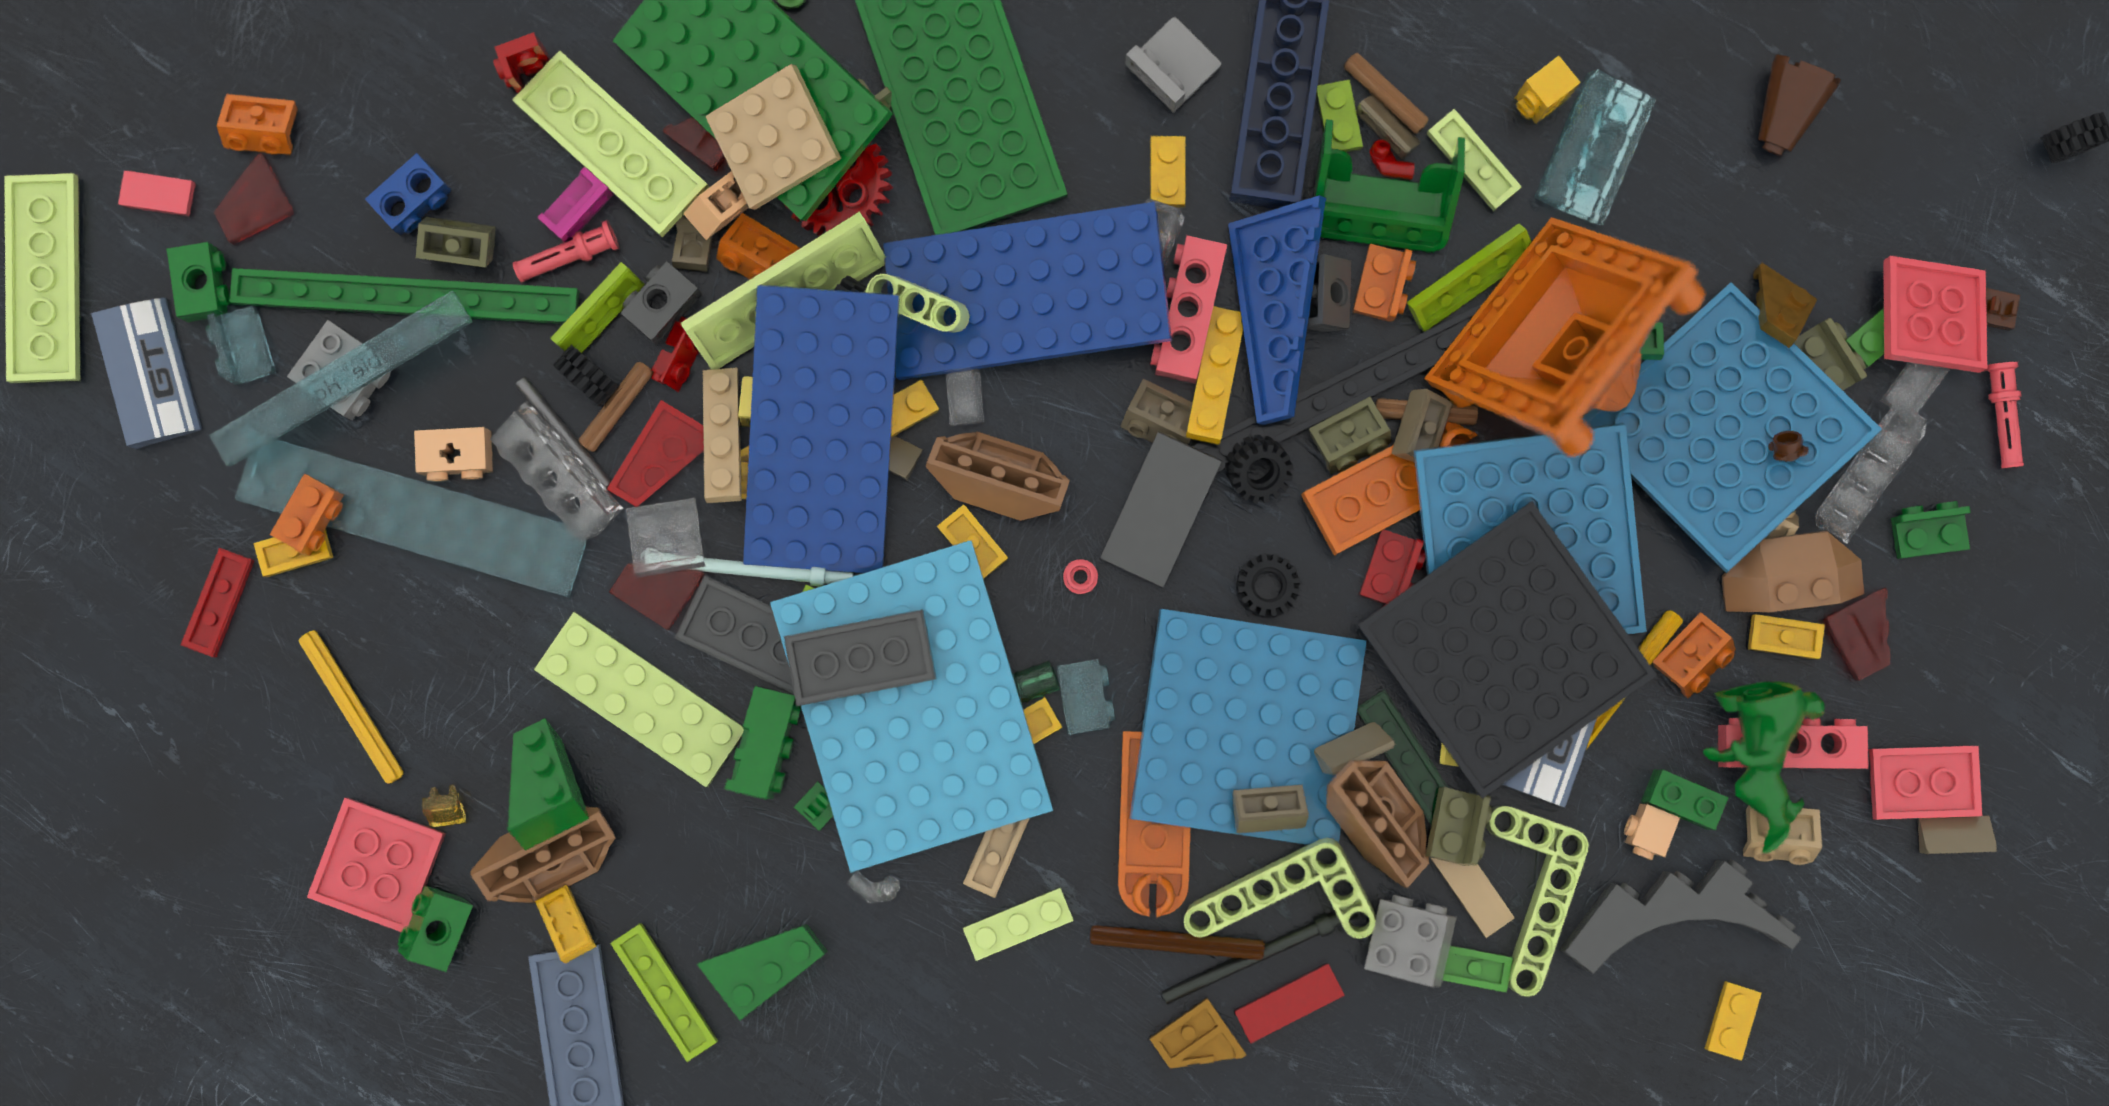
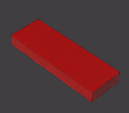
(217, 602)
(1289, 1003)

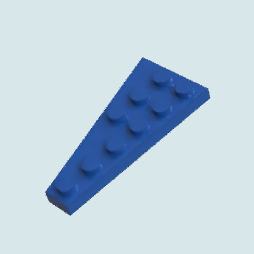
(1275, 282)

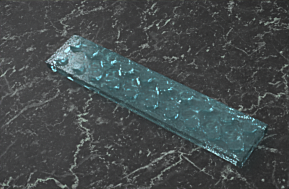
(421, 517)

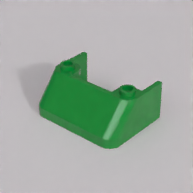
(1388, 209)

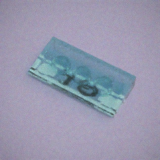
(1595, 147)

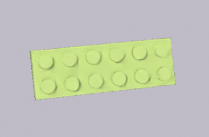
(610, 143)
(42, 278)
(728, 324)
(640, 699)

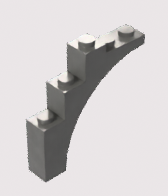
(1719, 896)

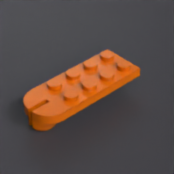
(1370, 495)
(1149, 849)

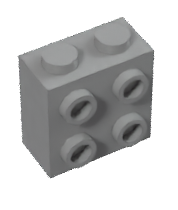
(325, 348)
(1411, 941)

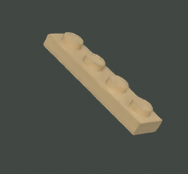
(721, 435)

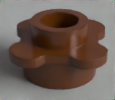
(1788, 446)

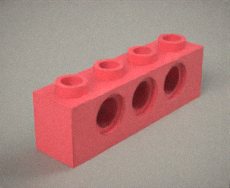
(1209, 258)
(1848, 752)

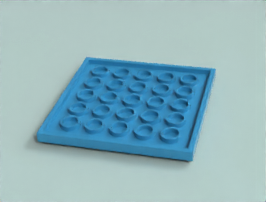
(1707, 422)
(1582, 498)
(1241, 712)

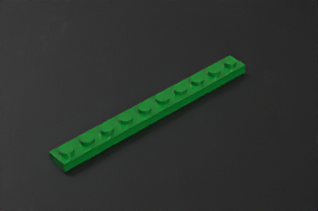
(400, 295)

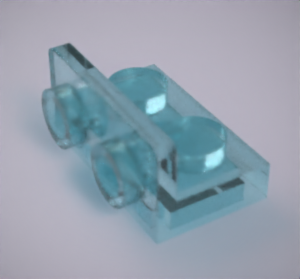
(240, 345)
(1084, 696)

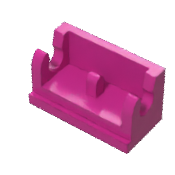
(576, 205)

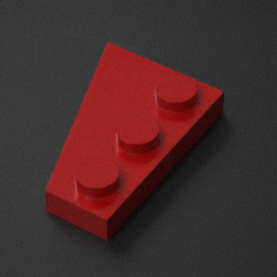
(659, 453)

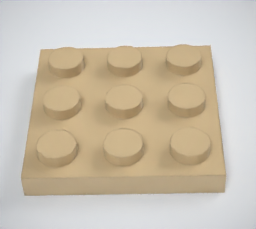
(773, 137)

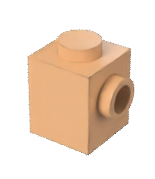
(1650, 831)

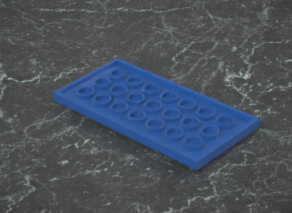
(1035, 290)
(820, 428)

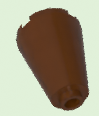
(1793, 102)

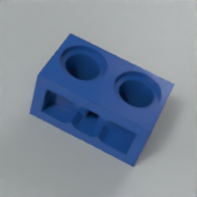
(403, 187)

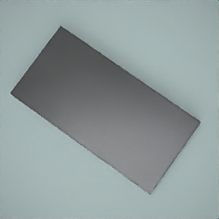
(1161, 509)
(736, 631)
(860, 657)

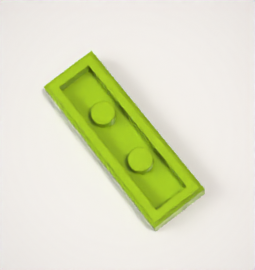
(598, 309)

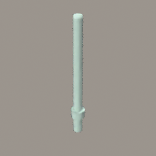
(816, 575)

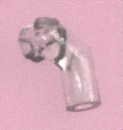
(874, 892)

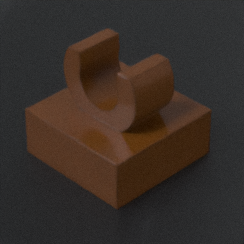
(2001, 309)

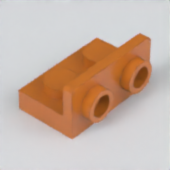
(256, 124)
(752, 247)
(1383, 283)
(308, 515)
(1696, 655)

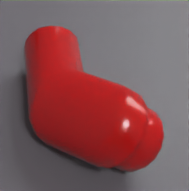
(1386, 162)

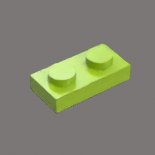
(1337, 104)

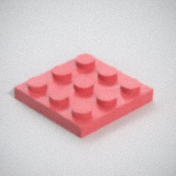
(1935, 314)
(375, 864)

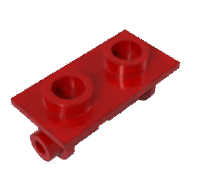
(675, 367)

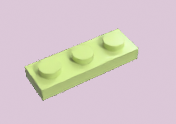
(1482, 167)
(1018, 924)

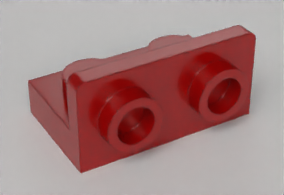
(518, 57)
(1391, 566)

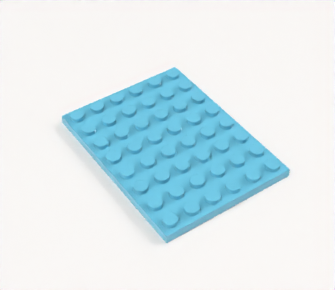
(930, 755)

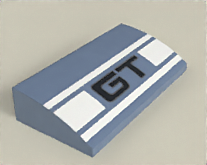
(146, 372)
(1555, 772)

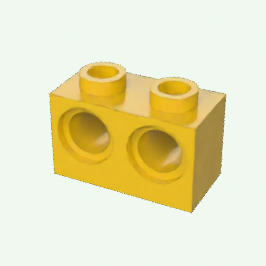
(1546, 90)

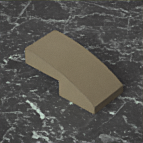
(690, 247)

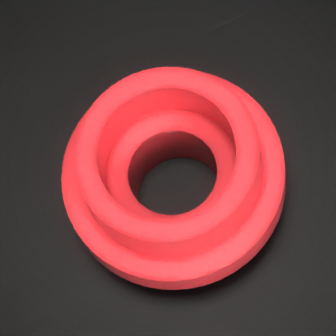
(1080, 565)

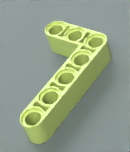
(934, 306)
(1285, 886)
(1544, 890)

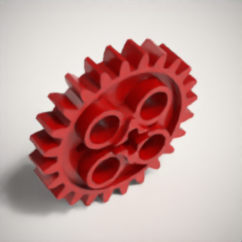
(865, 175)

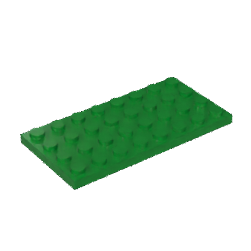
(724, 47)
(963, 109)

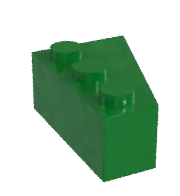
(764, 744)
(542, 787)
(761, 968)

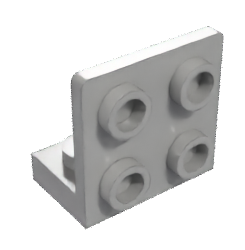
(1173, 64)

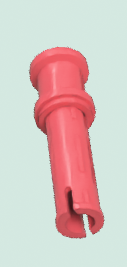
(581, 247)
(2009, 457)

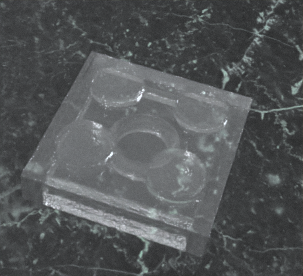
(665, 537)

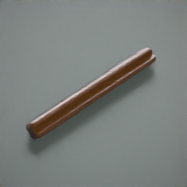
(1177, 942)

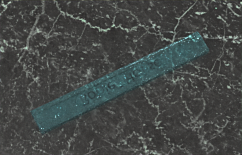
(340, 378)

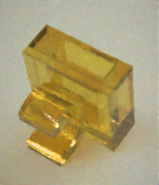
(443, 809)

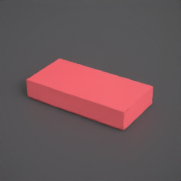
(156, 193)

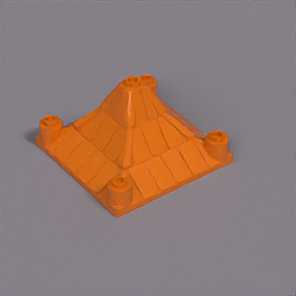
(1565, 332)

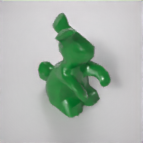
(1769, 722)

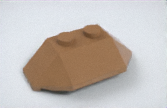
(997, 475)
(1793, 574)
(1380, 818)
(528, 875)

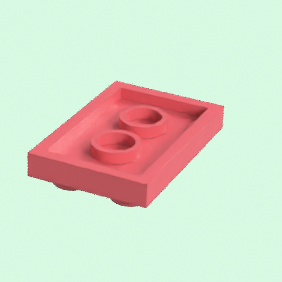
(1925, 782)

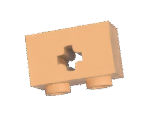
(716, 206)
(434, 445)

